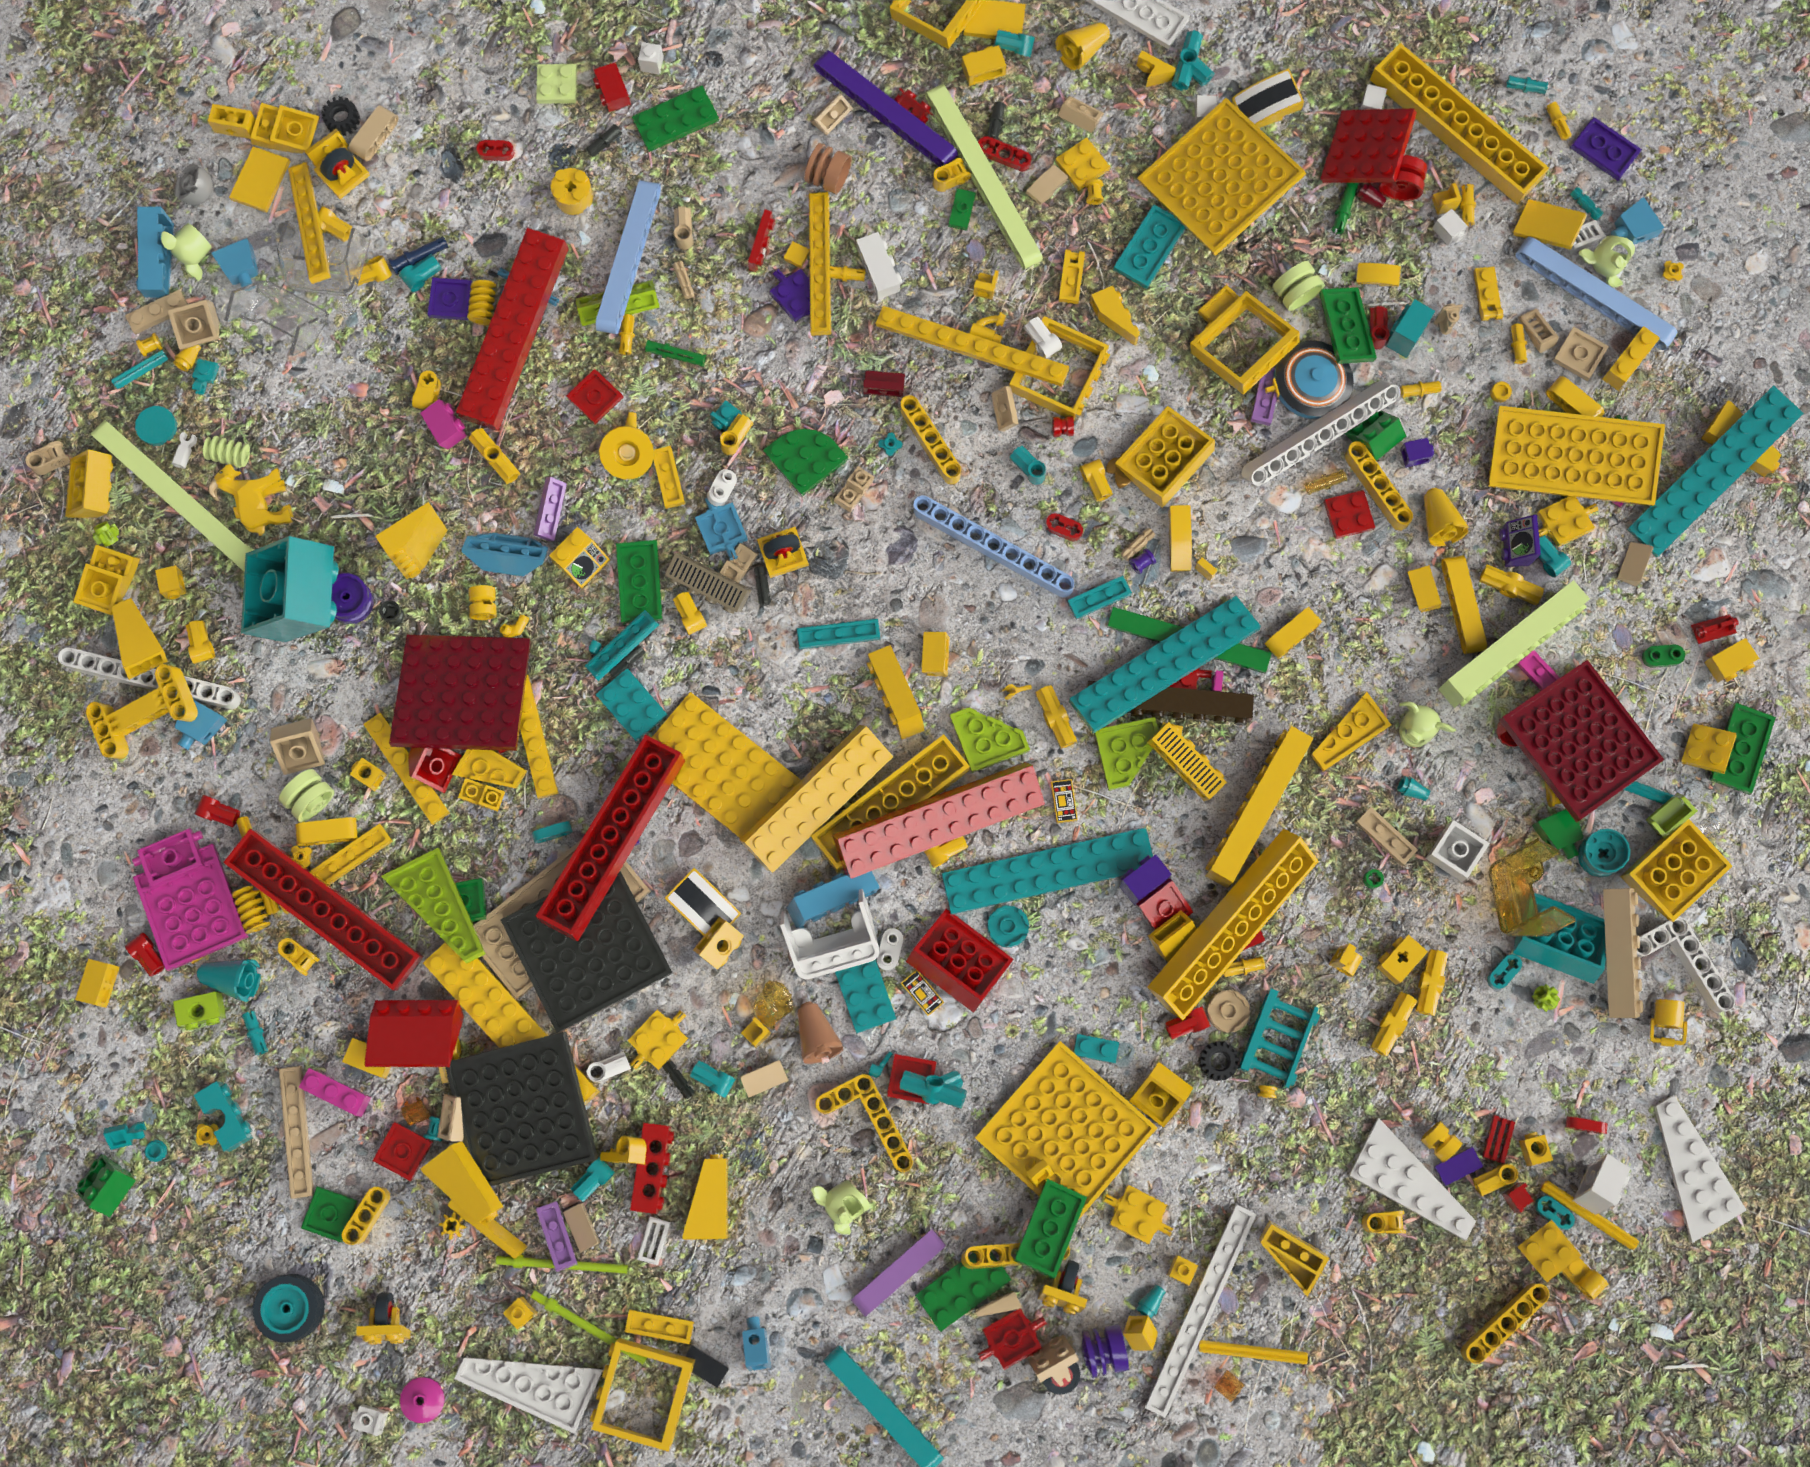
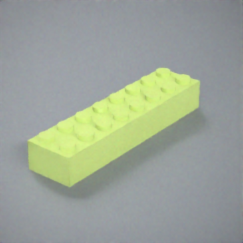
(1515, 645)

